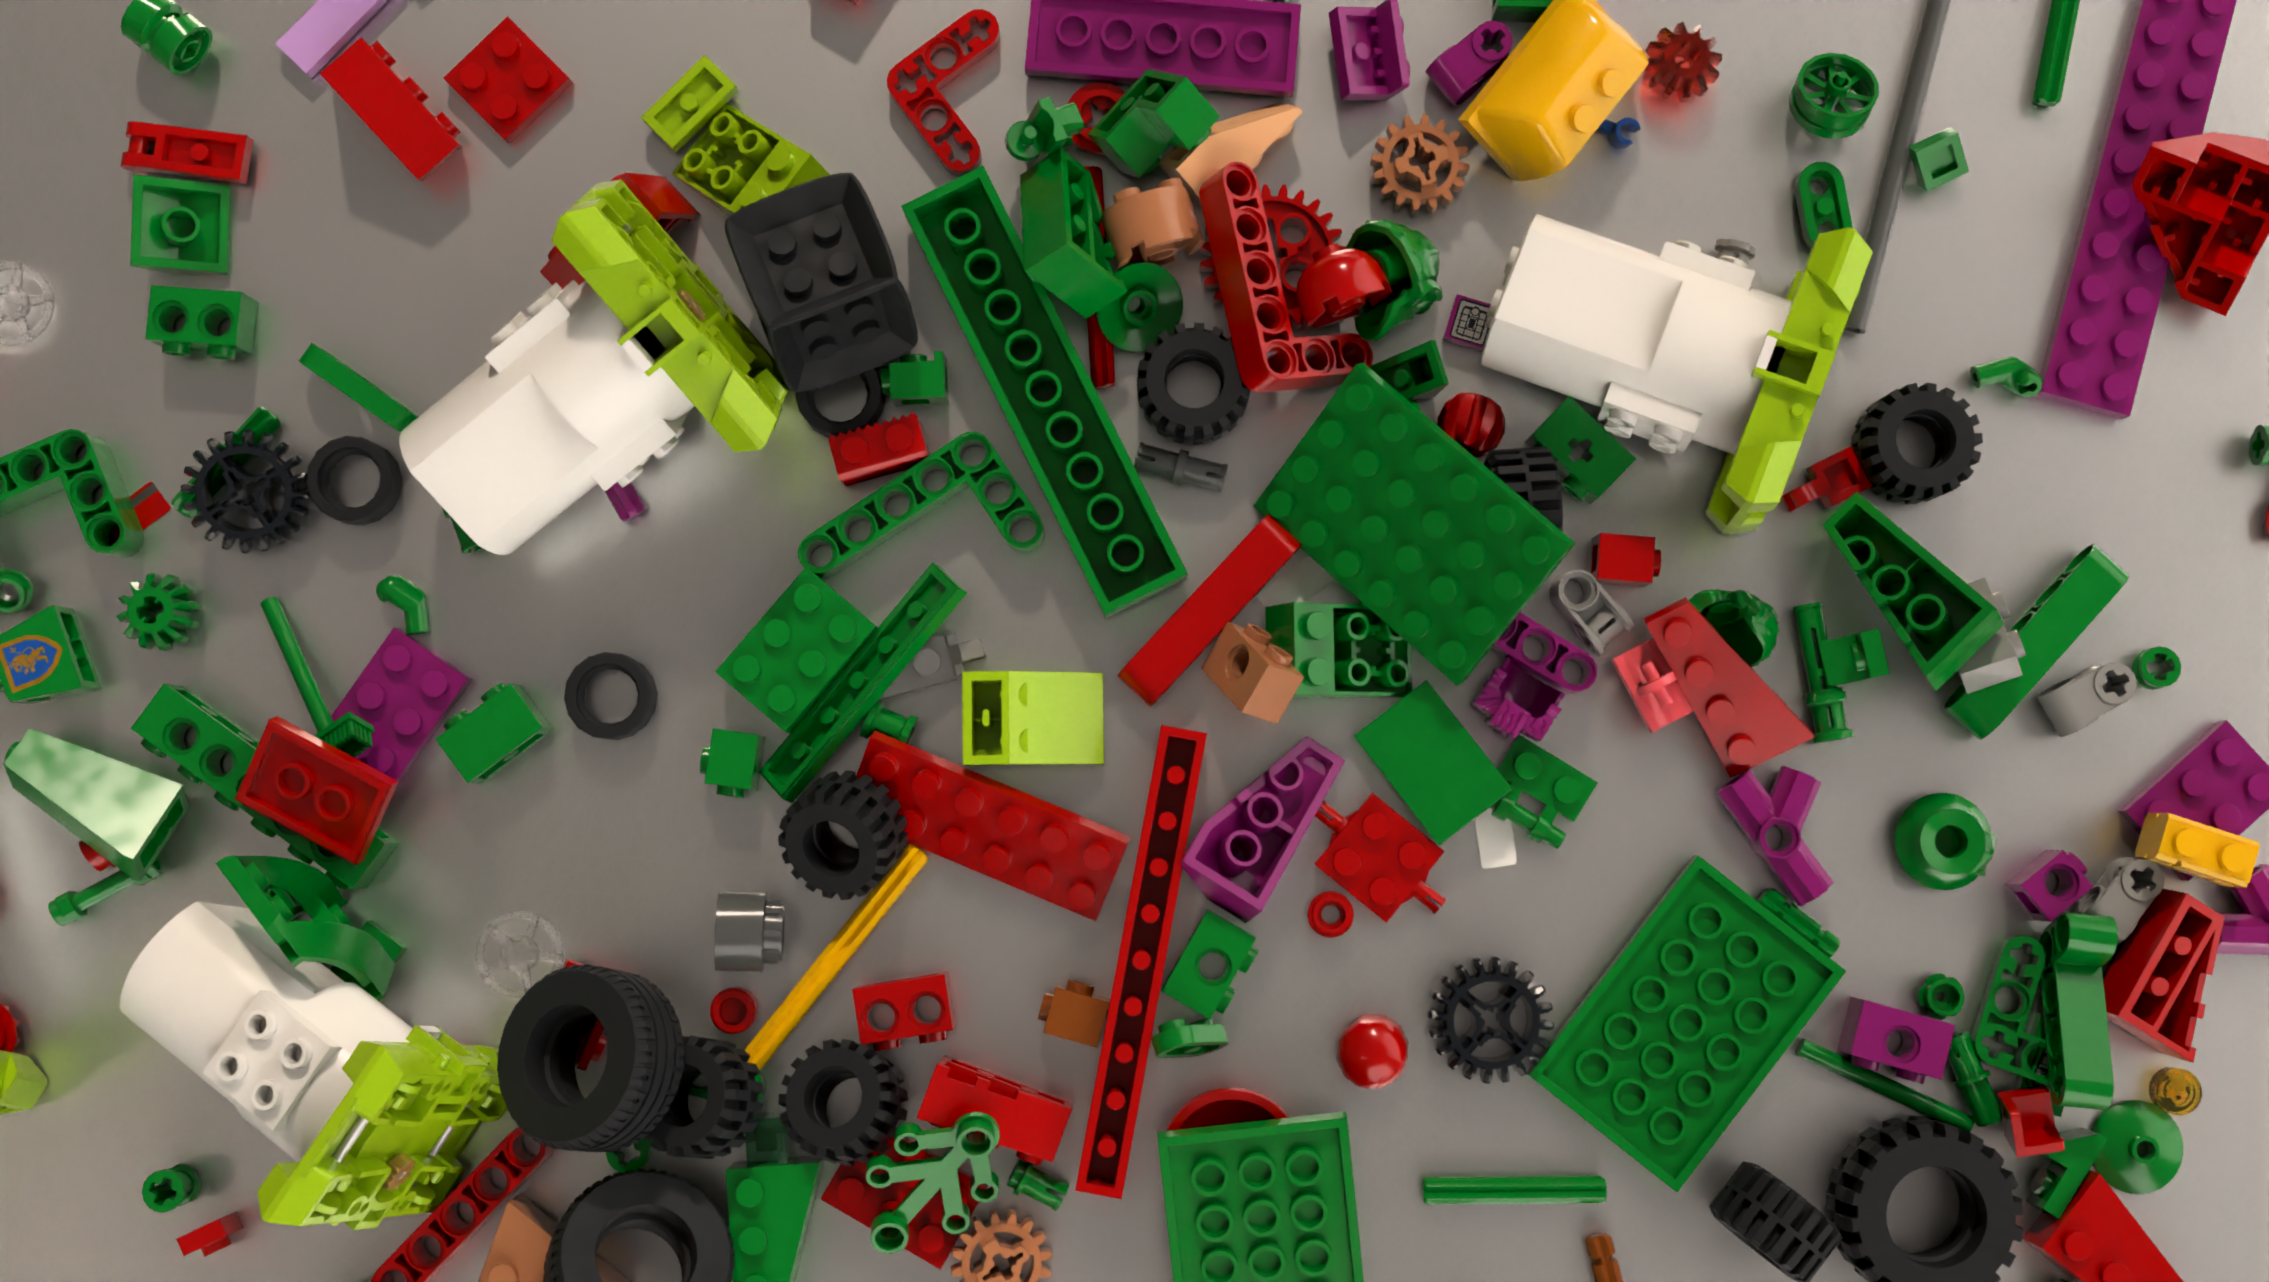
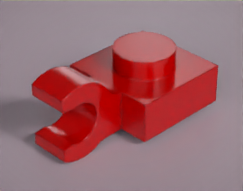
(1831, 480)

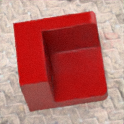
(2029, 1121)

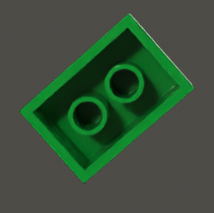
(796, 650)

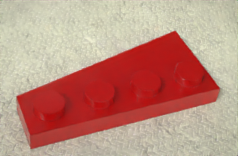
(1731, 701)

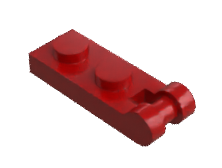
(187, 152)

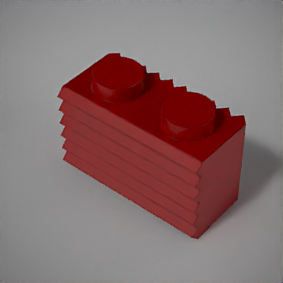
(879, 449)

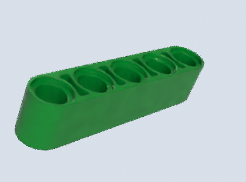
(2046, 634)

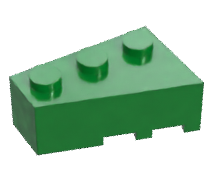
(1064, 236)
(770, 1216)

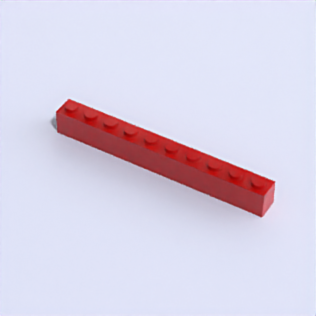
(1141, 962)

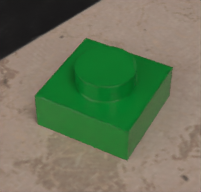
(1938, 159)

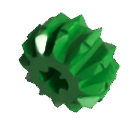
(164, 627)

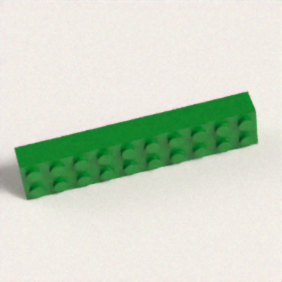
(1045, 393)

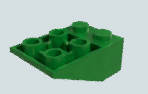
(1341, 650)

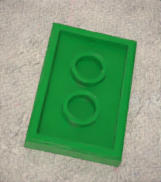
(1433, 762)

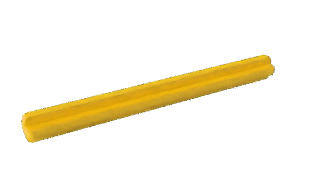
(835, 956)

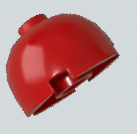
(1339, 285)

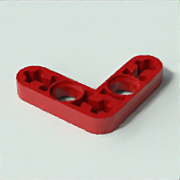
(928, 94)

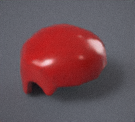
(1372, 1051)

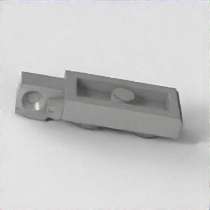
(935, 664)

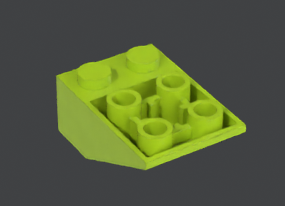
(743, 162)
(1032, 718)

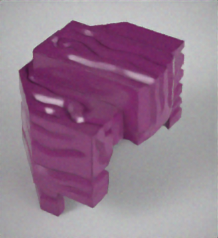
(1517, 702)

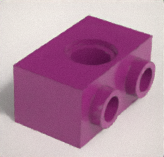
(1923, 1046)

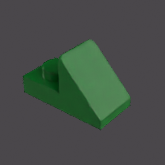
(1414, 372)
(1854, 657)
(2057, 1183)

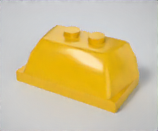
(1554, 89)

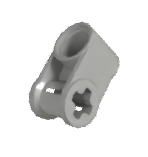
(1591, 612)
(2082, 700)
(2118, 898)

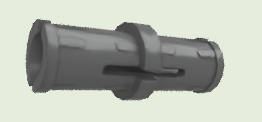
(1180, 467)

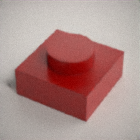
(211, 1236)

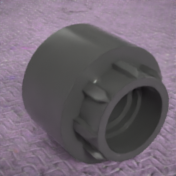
(748, 931)

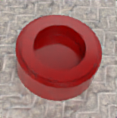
(734, 1010)

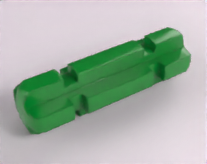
(1799, 921)

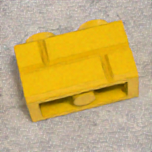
(2197, 849)

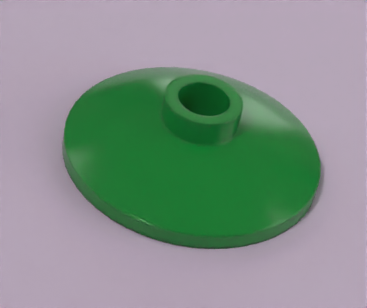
(1158, 309)
(2125, 1127)

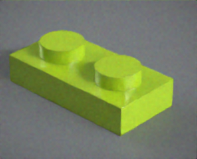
(689, 104)

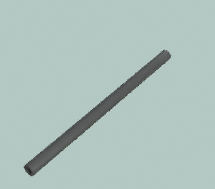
(1899, 157)

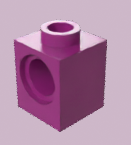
(2030, 888)

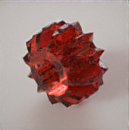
(1693, 50)

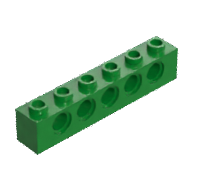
(163, 730)

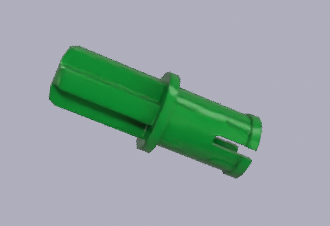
(1973, 1081)

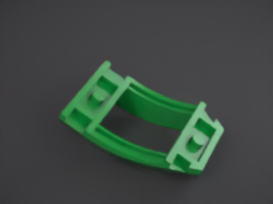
(326, 938)

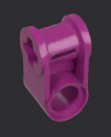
(1466, 66)

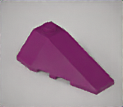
(1254, 836)

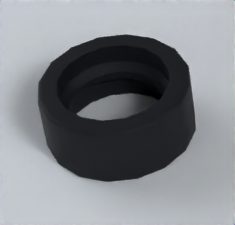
(868, 415)
(323, 465)
(576, 689)

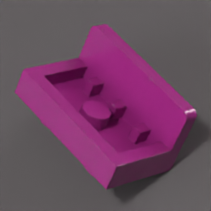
(1369, 51)

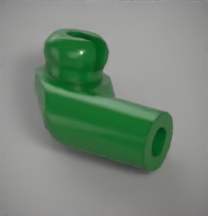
(2010, 373)
(409, 599)

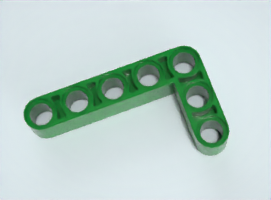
(79, 482)
(923, 502)

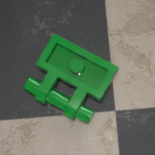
(1546, 780)

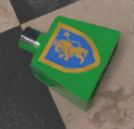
(46, 658)

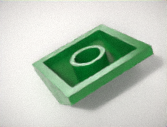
(179, 226)

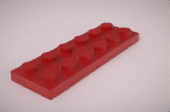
(997, 827)

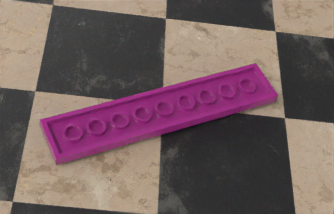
(2115, 261)

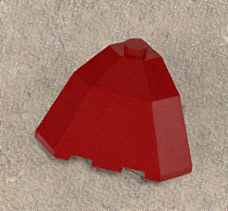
(2207, 211)

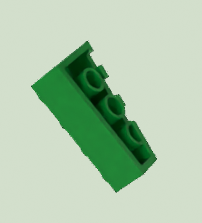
(1920, 597)

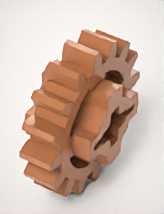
(1436, 157)
(1015, 1250)

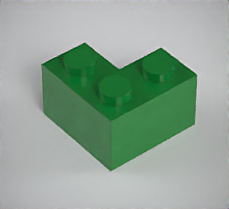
(1151, 116)

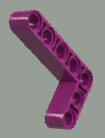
(1555, 654)

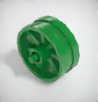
(1827, 108)

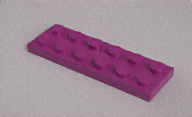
(1211, 42)

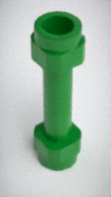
(73, 905)

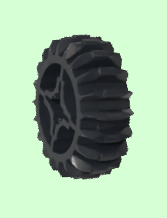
(233, 474)
(1475, 1035)

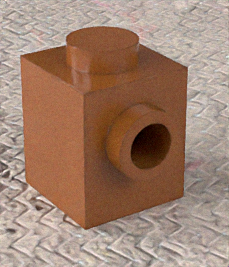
(1074, 1013)

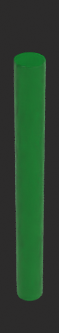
(1884, 1085)

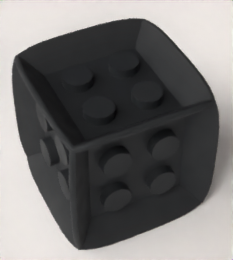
(822, 281)

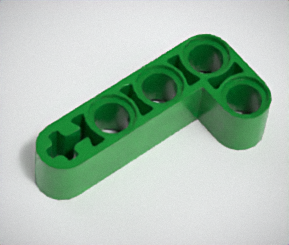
(2076, 1009)

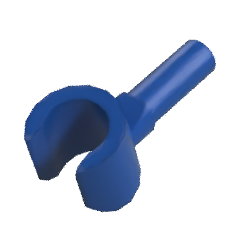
(1613, 131)

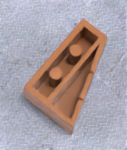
(522, 1245)

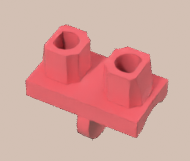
(1652, 685)

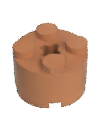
(1152, 224)

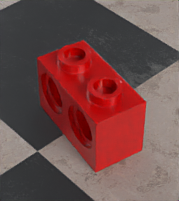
(903, 998)

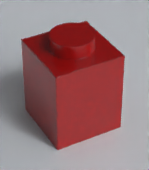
(1624, 559)

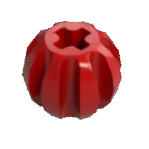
(1473, 422)

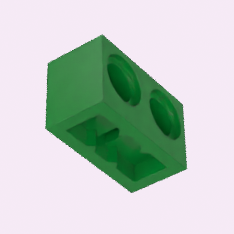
(203, 314)

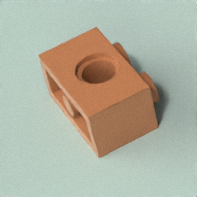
(1253, 671)

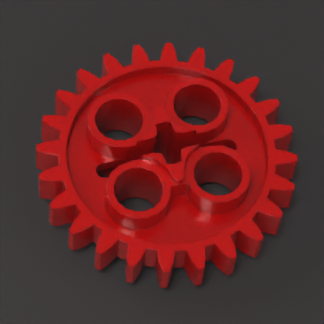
(1292, 256)

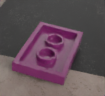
(406, 698)
(2211, 783)

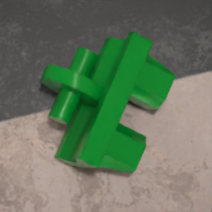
(1044, 131)

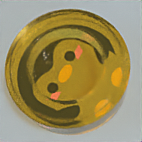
(2175, 1091)

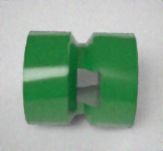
(171, 37)

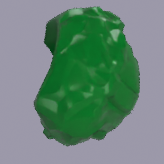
(1742, 620)

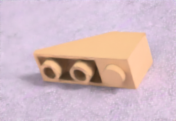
(1230, 140)

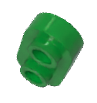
(1826, 210)
(1190, 1040)

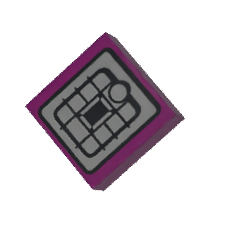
(1467, 323)

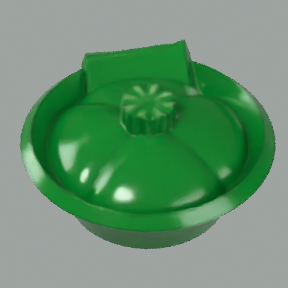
(1944, 841)

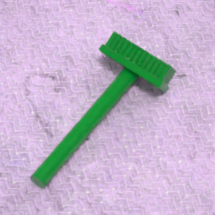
(348, 732)

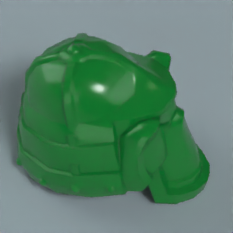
(1410, 268)

